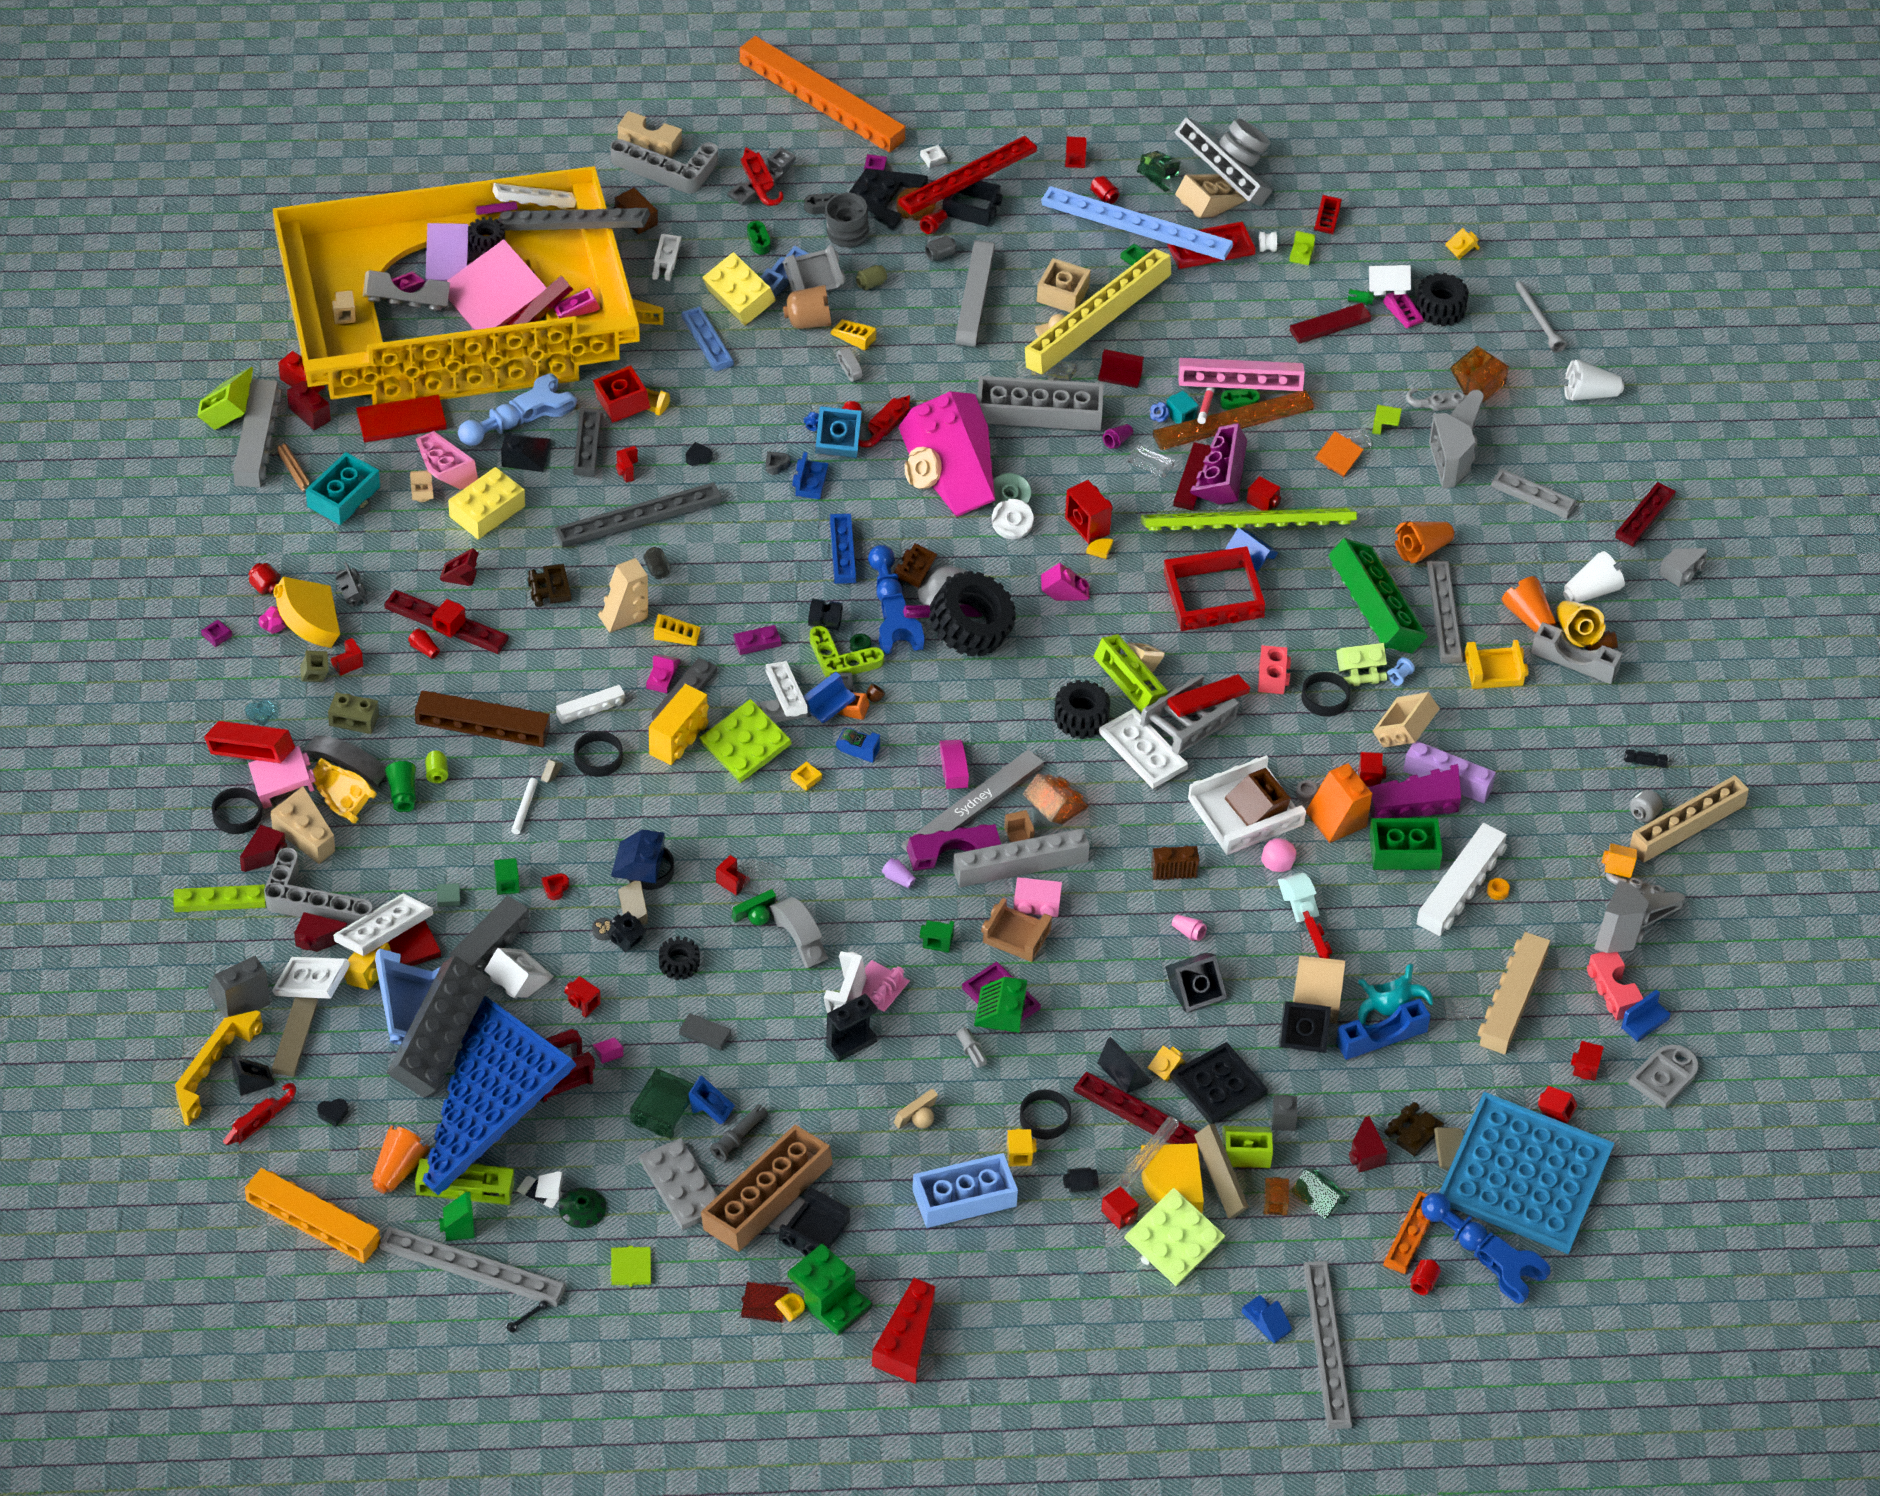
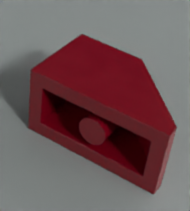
(262, 848)
(316, 932)
(1367, 1147)

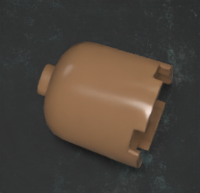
(808, 308)

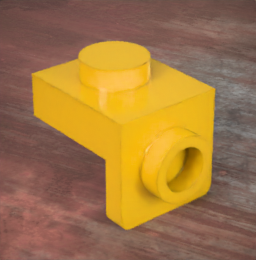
(1462, 243)
(1166, 1062)

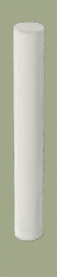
(522, 812)

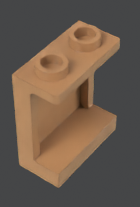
(1015, 931)

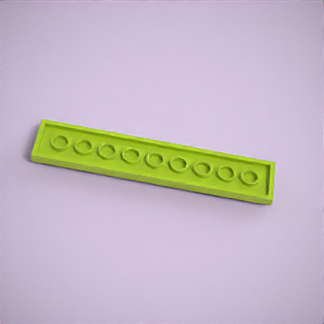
(1239, 519)

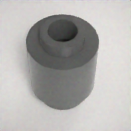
(940, 248)

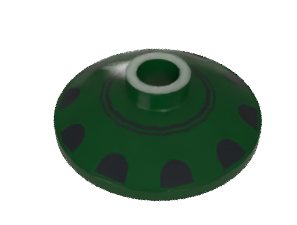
(582, 1215)

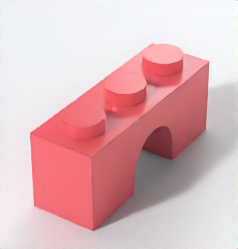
(1605, 970)

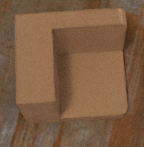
(1018, 826)

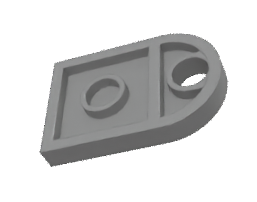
(1663, 1075)

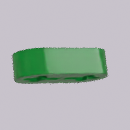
(762, 237)
(1238, 398)

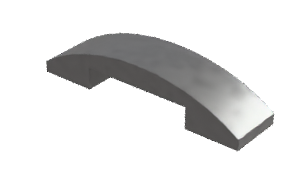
(777, 166)
(348, 757)

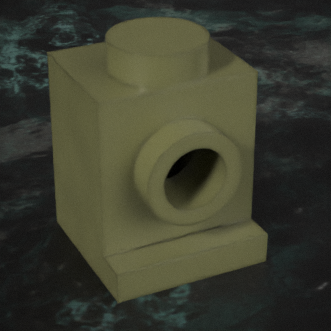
(314, 666)

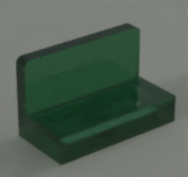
(1318, 1192)

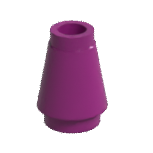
(1116, 436)

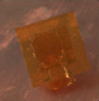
(1276, 1196)

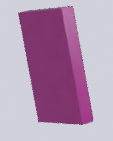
(991, 974)

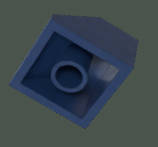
(640, 856)

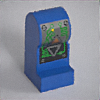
(859, 744)

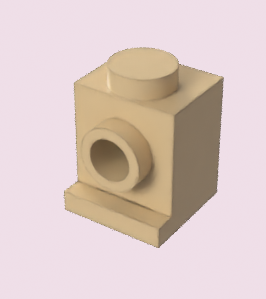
(344, 308)

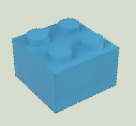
(838, 432)

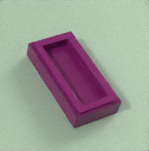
(496, 208)

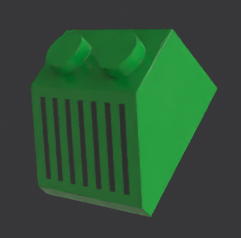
(1002, 1004)

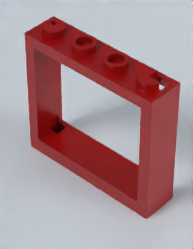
(1210, 563)

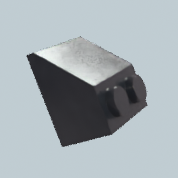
(1196, 981)

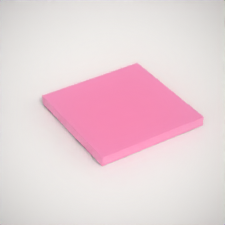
(493, 288)

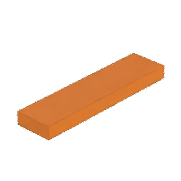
(1408, 1237)

